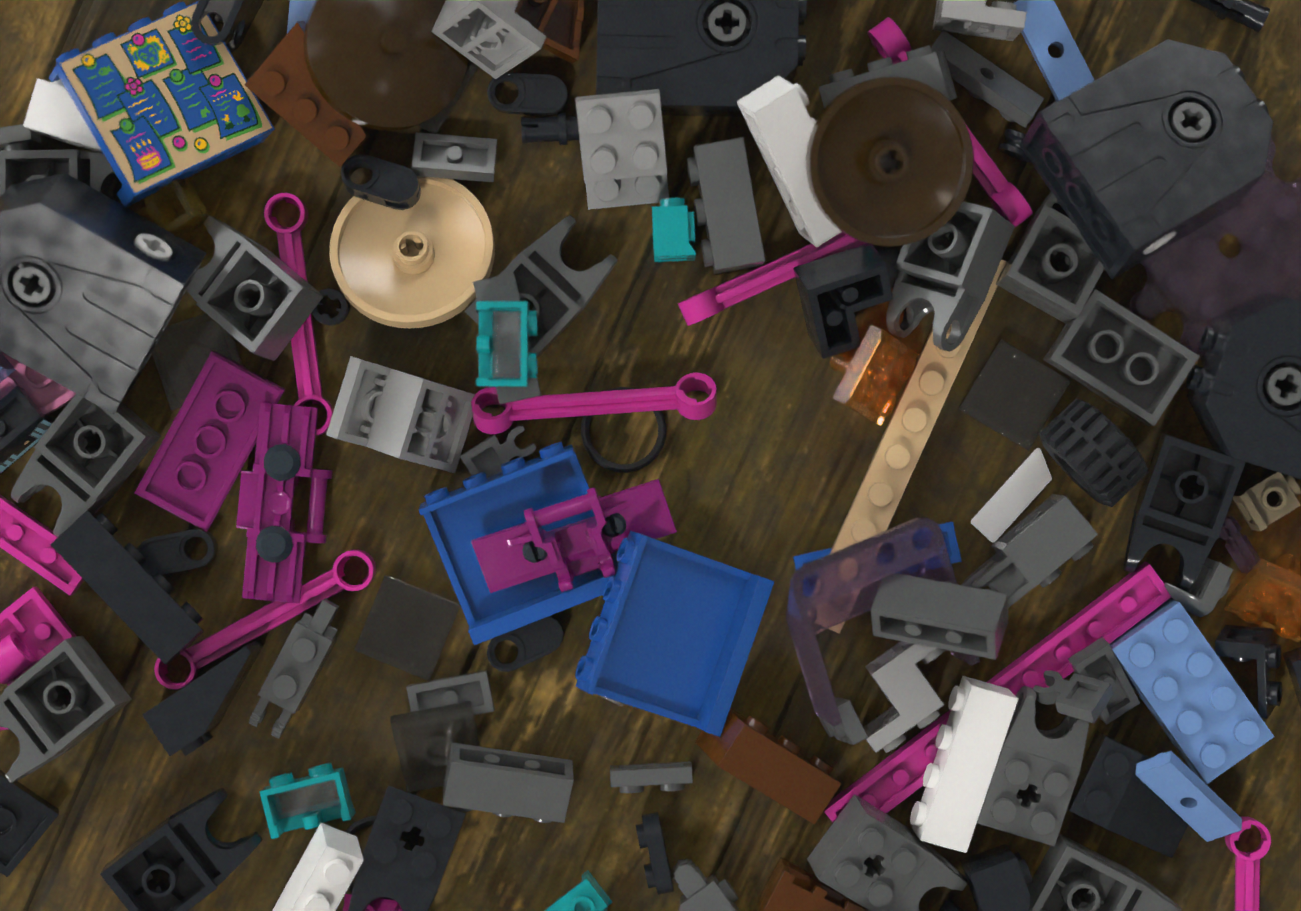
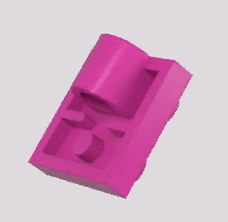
(28, 633)

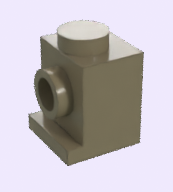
(1253, 499)

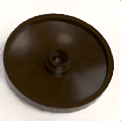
(382, 61)
(889, 161)

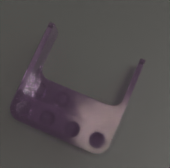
(846, 586)

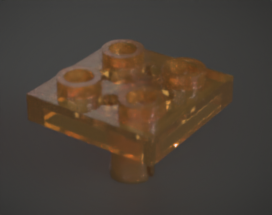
(873, 374)
(1270, 597)

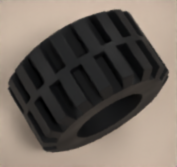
(1093, 452)

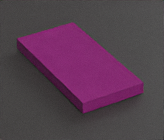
(208, 441)

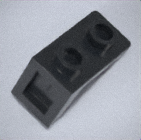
(1258, 643)

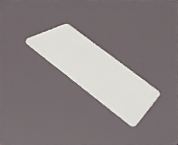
(1013, 497)

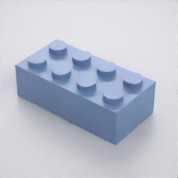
(1190, 691)

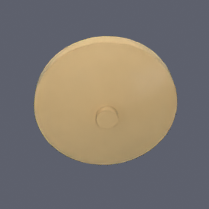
(415, 261)

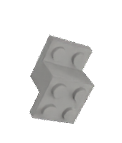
(975, 19)
(488, 33)
(622, 148)
(401, 415)
(906, 690)

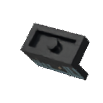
(20, 426)

